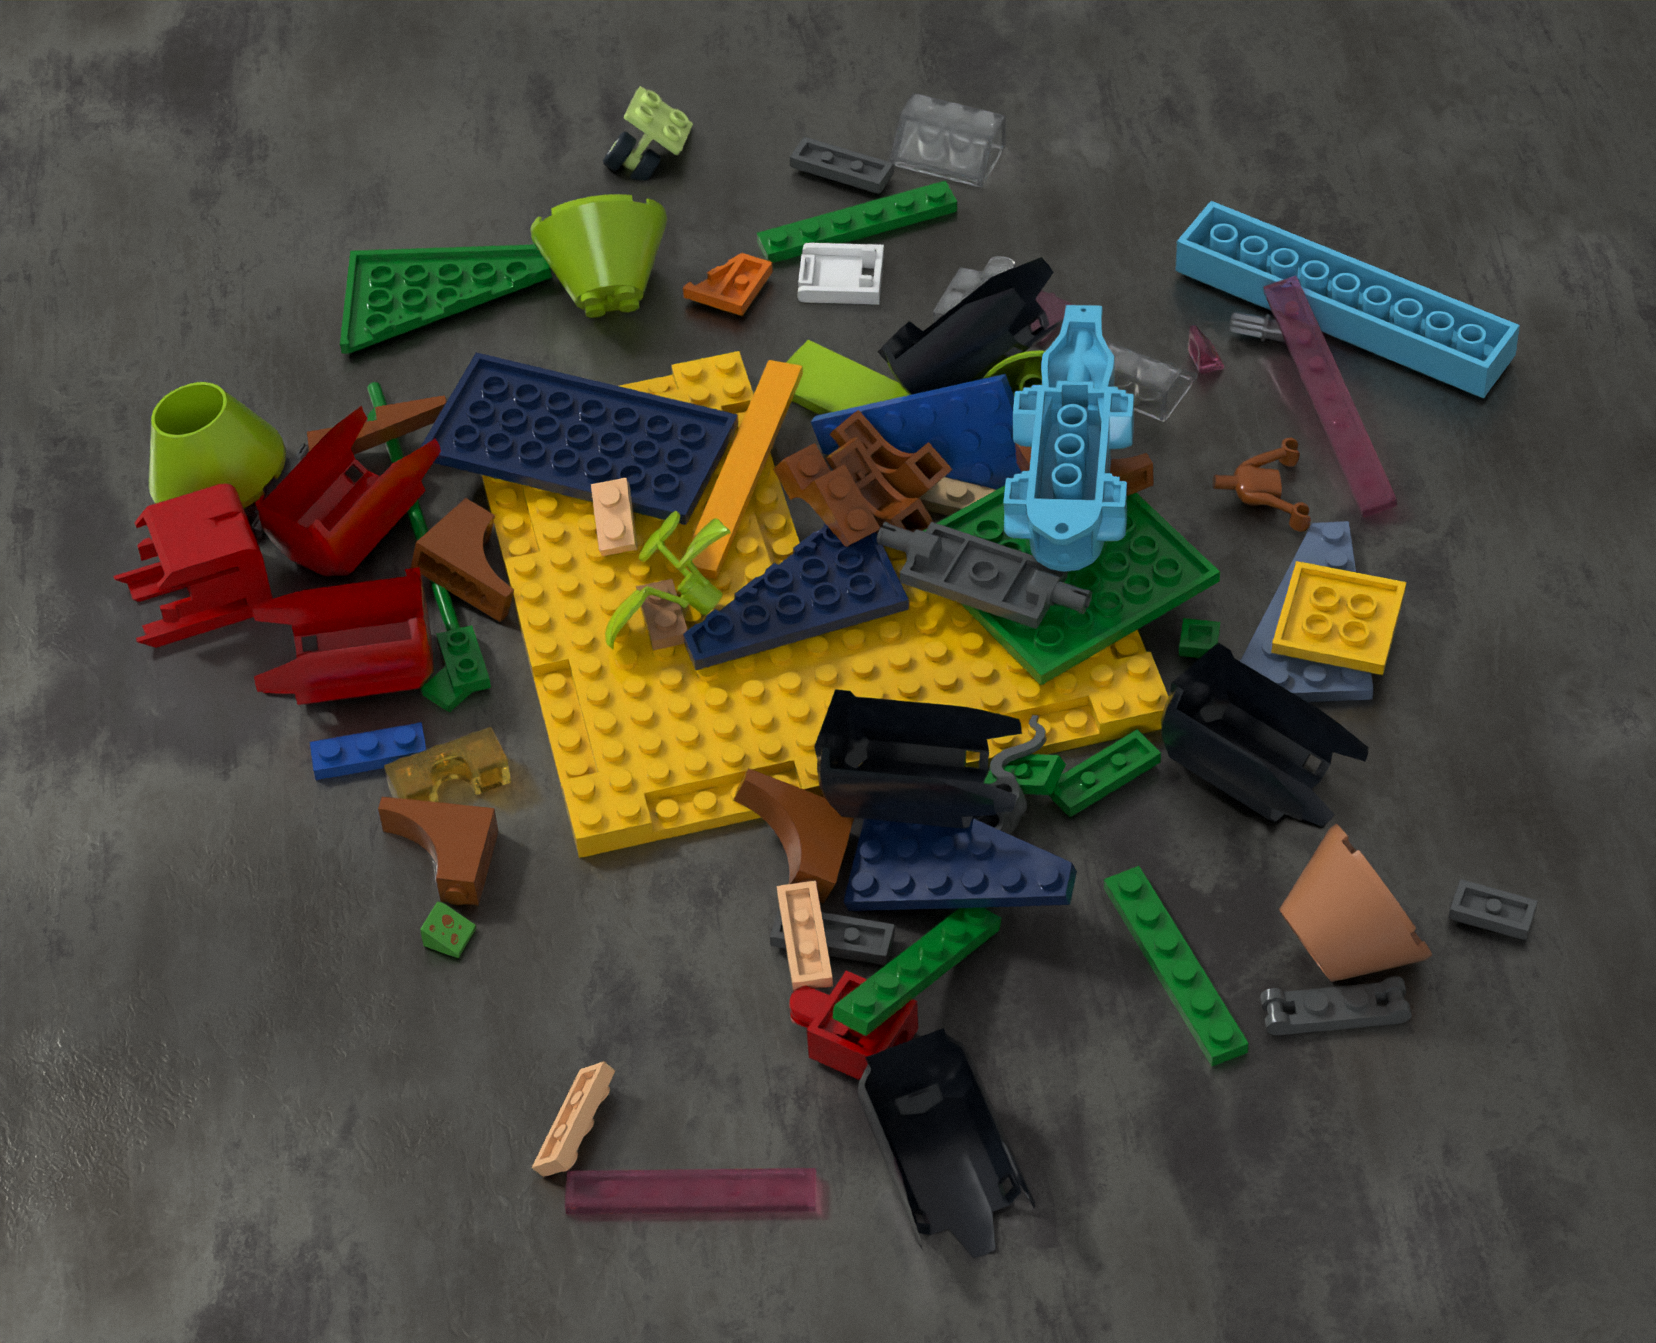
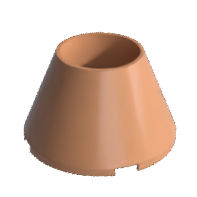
(1349, 914)

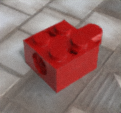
(837, 1043)

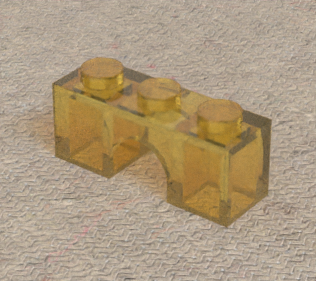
(471, 758)

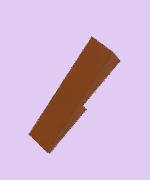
(391, 423)

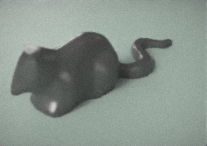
(1006, 781)

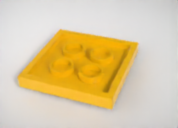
(1339, 617)

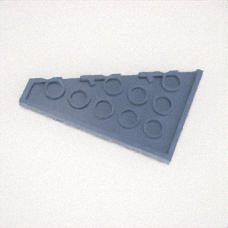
(1327, 546)

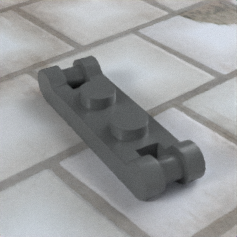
(1335, 1007)

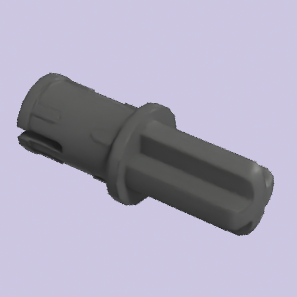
(1255, 326)

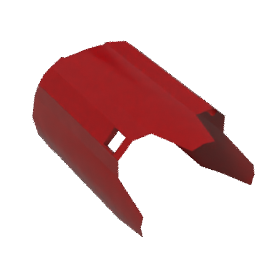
(327, 518)
(367, 638)

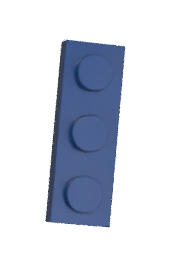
(365, 750)

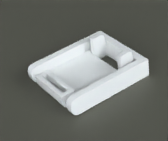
(835, 273)

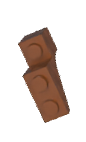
(829, 493)

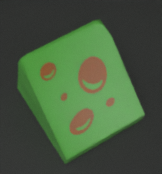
(446, 930)

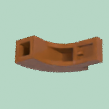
(906, 472)
(880, 496)

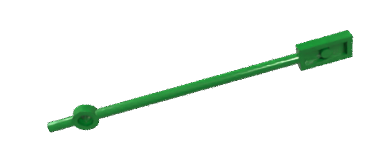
(457, 645)

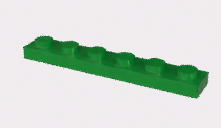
(858, 221)
(1176, 966)
(915, 969)

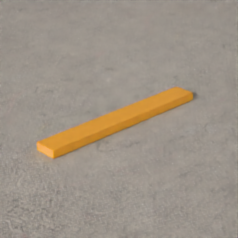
(747, 460)

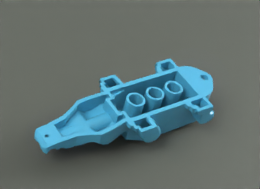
(1072, 423)

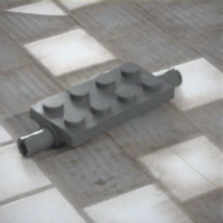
(981, 573)

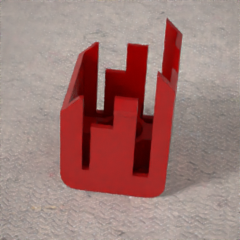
(208, 549)

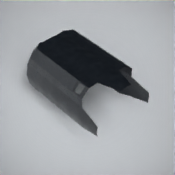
(974, 333)
(1252, 737)
(909, 760)
(949, 1153)

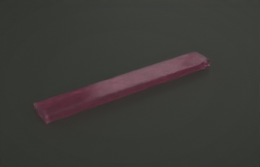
(1330, 396)

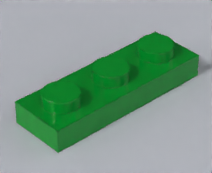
(1105, 772)

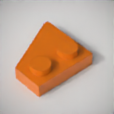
(731, 285)

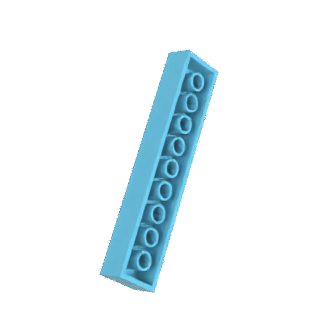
(1351, 298)

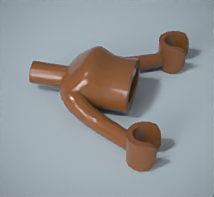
(1264, 486)

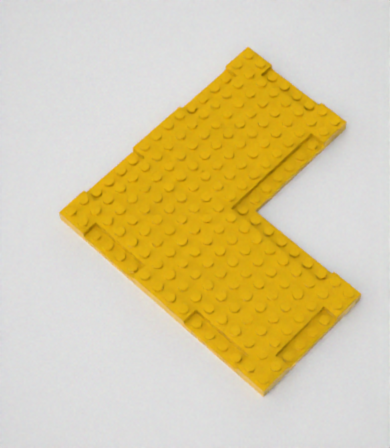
(663, 747)

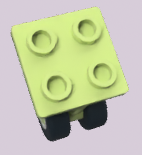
(658, 122)

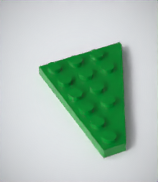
(413, 287)

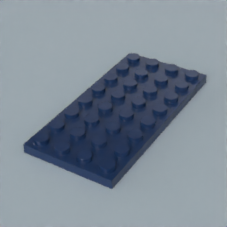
(580, 432)

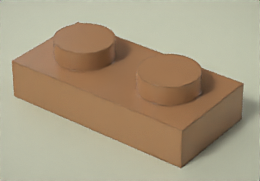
(662, 617)

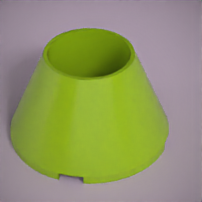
(209, 440)

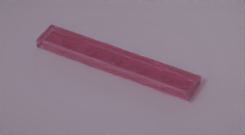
(691, 1191)

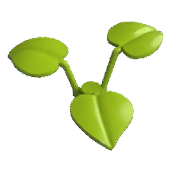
(694, 588)

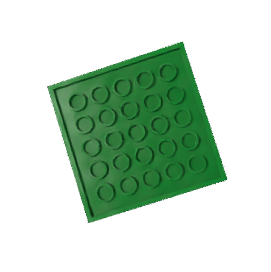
(1129, 585)

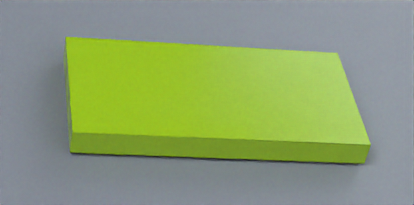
(838, 383)

